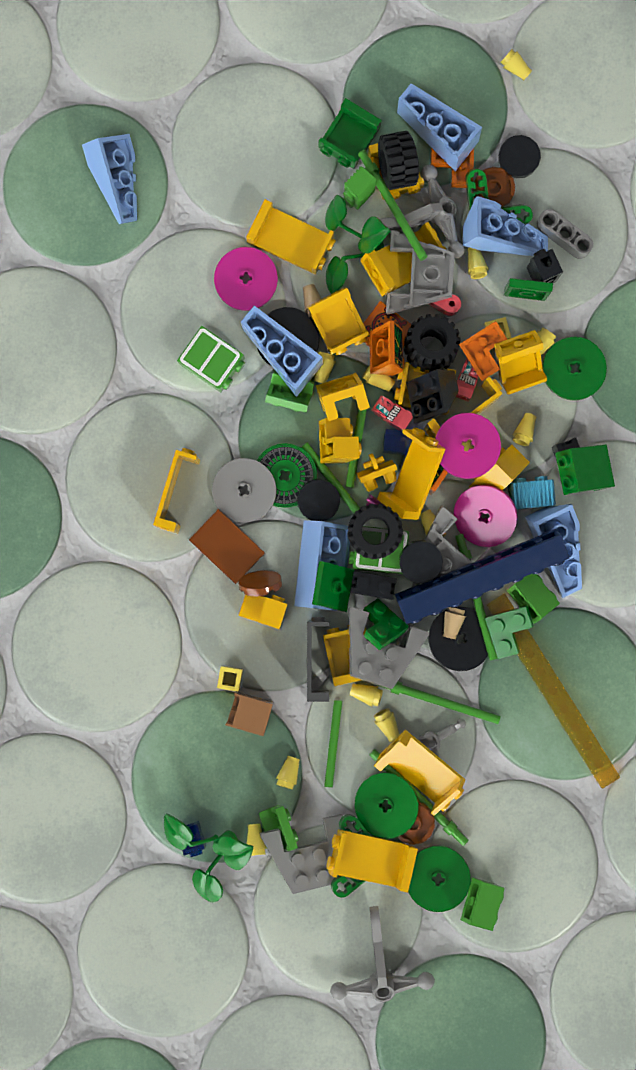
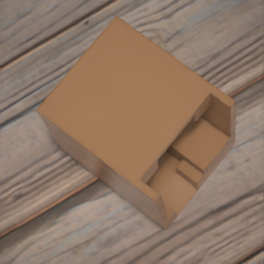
(250, 713)

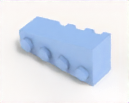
(439, 125)
(286, 353)

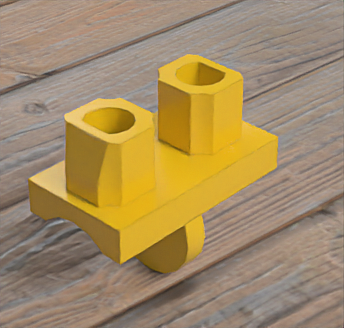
(375, 470)

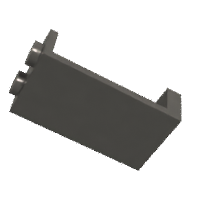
(314, 696)

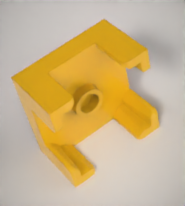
(340, 389)

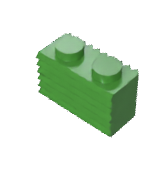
(359, 188)

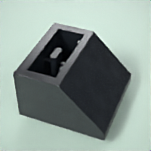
(432, 394)

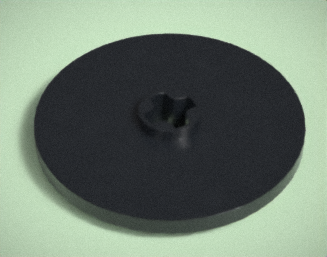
(298, 324)
(462, 655)

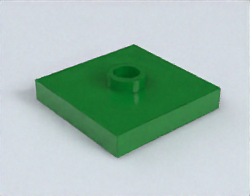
(528, 289)
(332, 586)

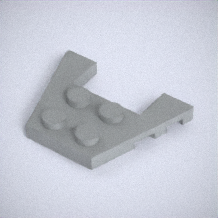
(429, 278)
(451, 555)
(379, 666)
(306, 865)

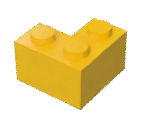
(336, 441)
(505, 470)
(264, 610)

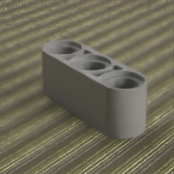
(559, 224)

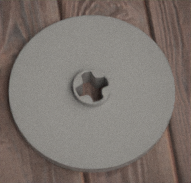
(228, 495)

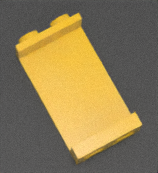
(290, 238)
(393, 269)
(492, 389)
(179, 456)
(415, 475)
(422, 770)
(372, 859)

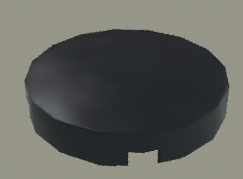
(519, 156)
(318, 500)
(420, 561)

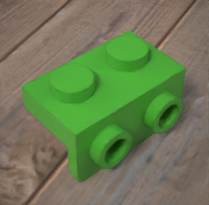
(281, 395)
(279, 818)

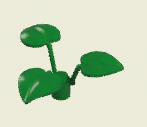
(371, 239)
(235, 855)

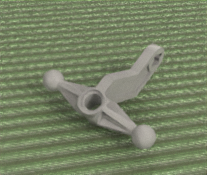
(440, 212)
(382, 983)

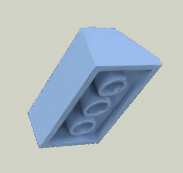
(322, 543)

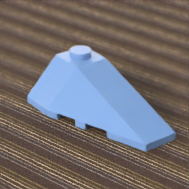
(112, 167)
(497, 231)
(564, 519)

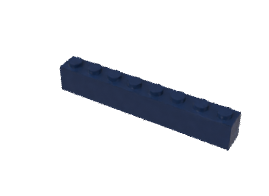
(482, 576)

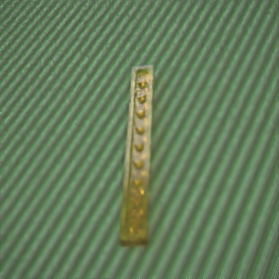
(560, 701)

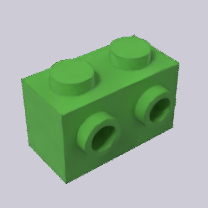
(534, 594)
(482, 904)

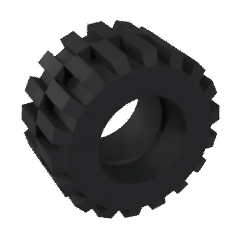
(398, 160)
(436, 328)
(375, 511)

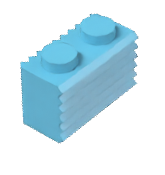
(532, 493)

